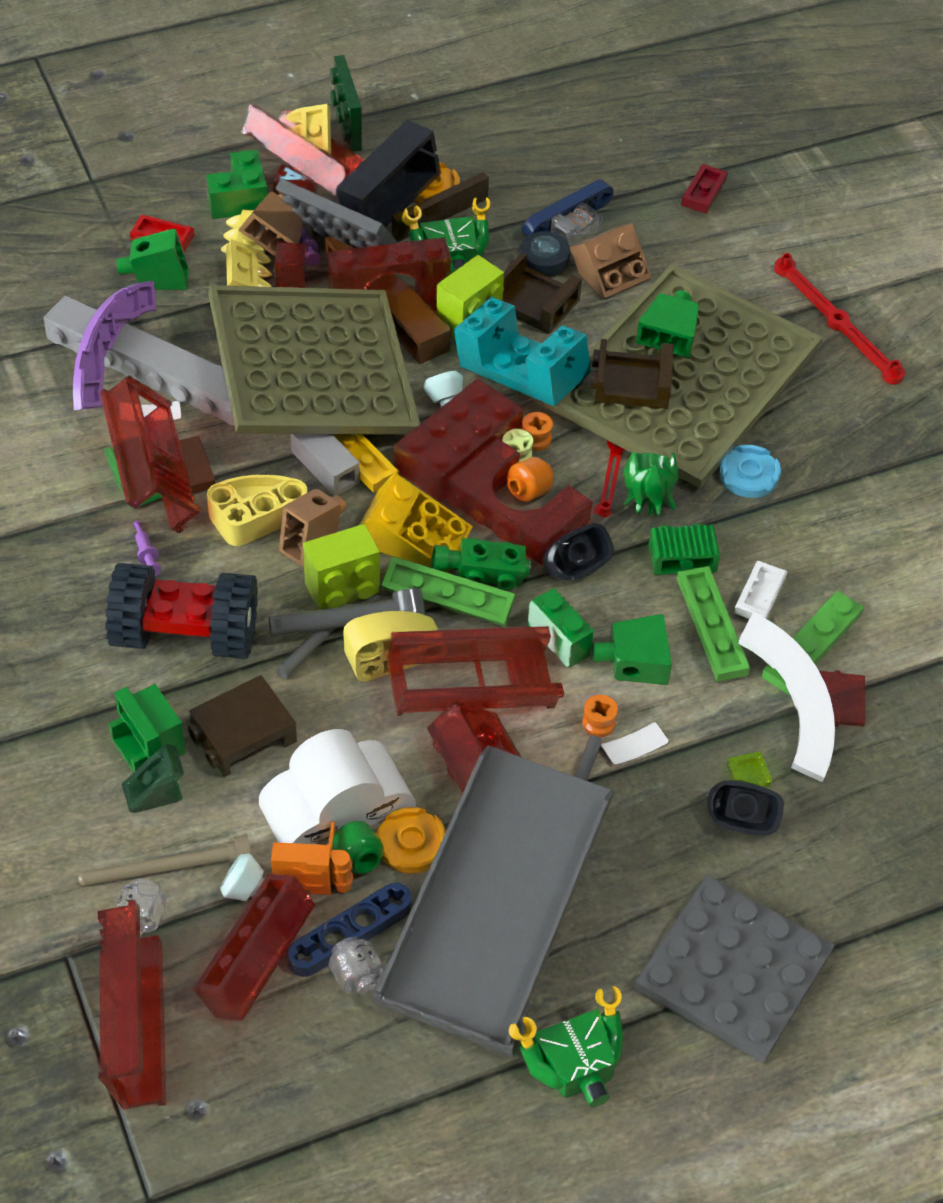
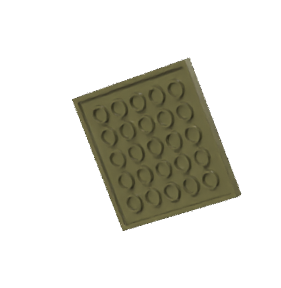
(312, 361)

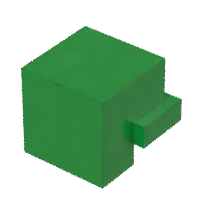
(144, 725)

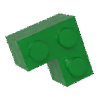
(239, 189)

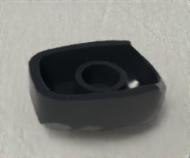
(578, 552)
(745, 807)

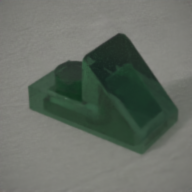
(155, 781)

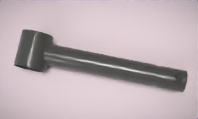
(403, 600)

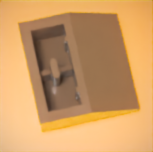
(611, 260)

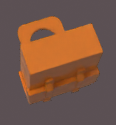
(314, 865)

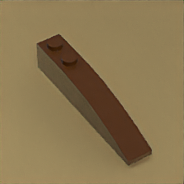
(415, 321)

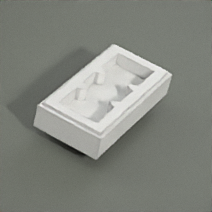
(761, 590)

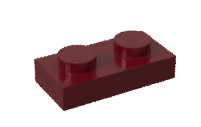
(704, 188)

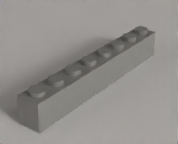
(147, 360)

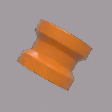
(540, 427)
(594, 722)

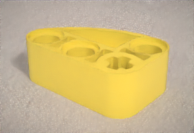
(251, 505)
(369, 640)

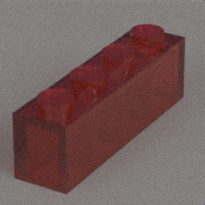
(254, 947)

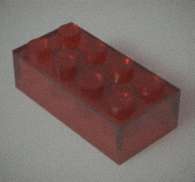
(455, 436)

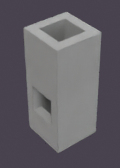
(327, 461)

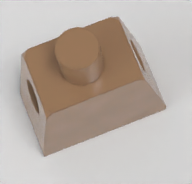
(272, 223)
(308, 519)

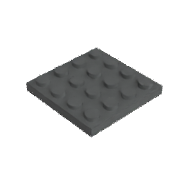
(333, 219)
(734, 968)

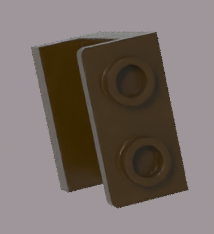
(537, 297)
(632, 377)
(240, 723)

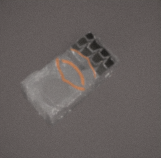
(578, 224)

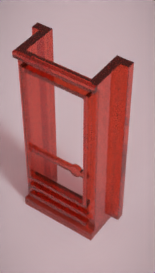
(299, 151)
(148, 450)
(519, 647)
(131, 1010)

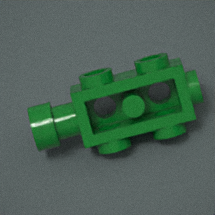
(485, 562)

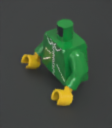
(463, 235)
(576, 1052)

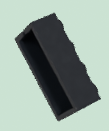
(392, 174)

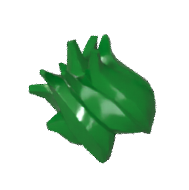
(650, 480)

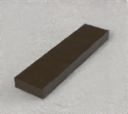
(444, 204)

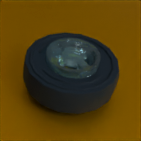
(546, 252)

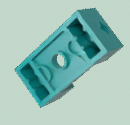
(494, 349)

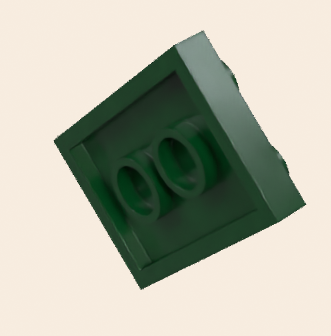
(347, 102)

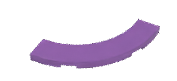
(100, 336)

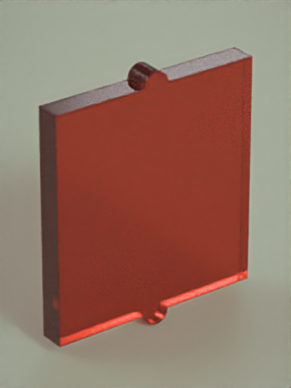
(846, 696)

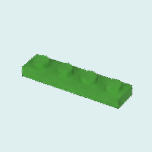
(450, 591)
(713, 624)
(821, 632)

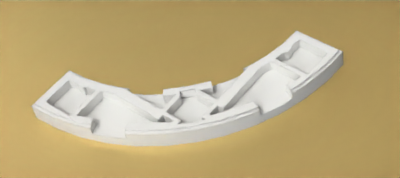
(805, 688)

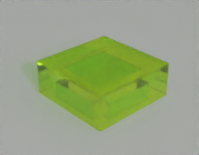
(749, 768)

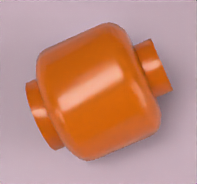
(530, 479)

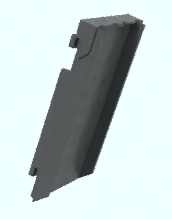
(494, 900)

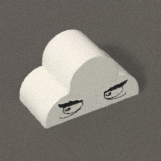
(333, 782)

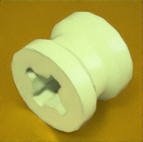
(520, 441)

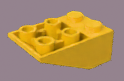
(410, 522)

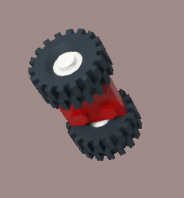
(148, 605)

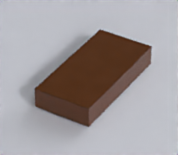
(197, 464)

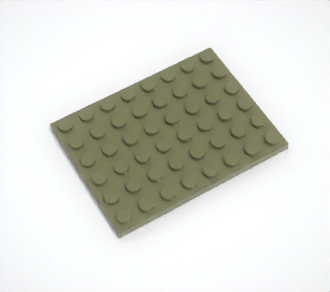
(716, 396)

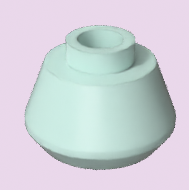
(443, 387)
(242, 878)

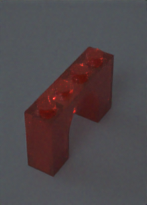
(423, 260)
(474, 490)

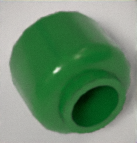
(361, 844)

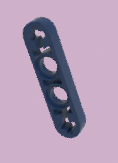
(595, 195)
(346, 924)

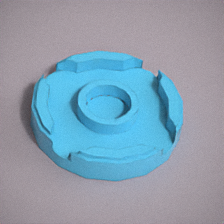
(750, 471)

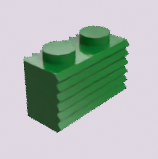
(683, 548)
(569, 633)

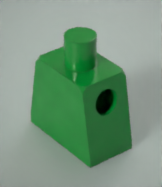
(157, 259)
(669, 322)
(637, 650)

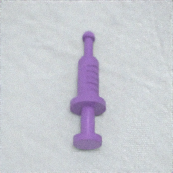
(313, 256)
(147, 554)

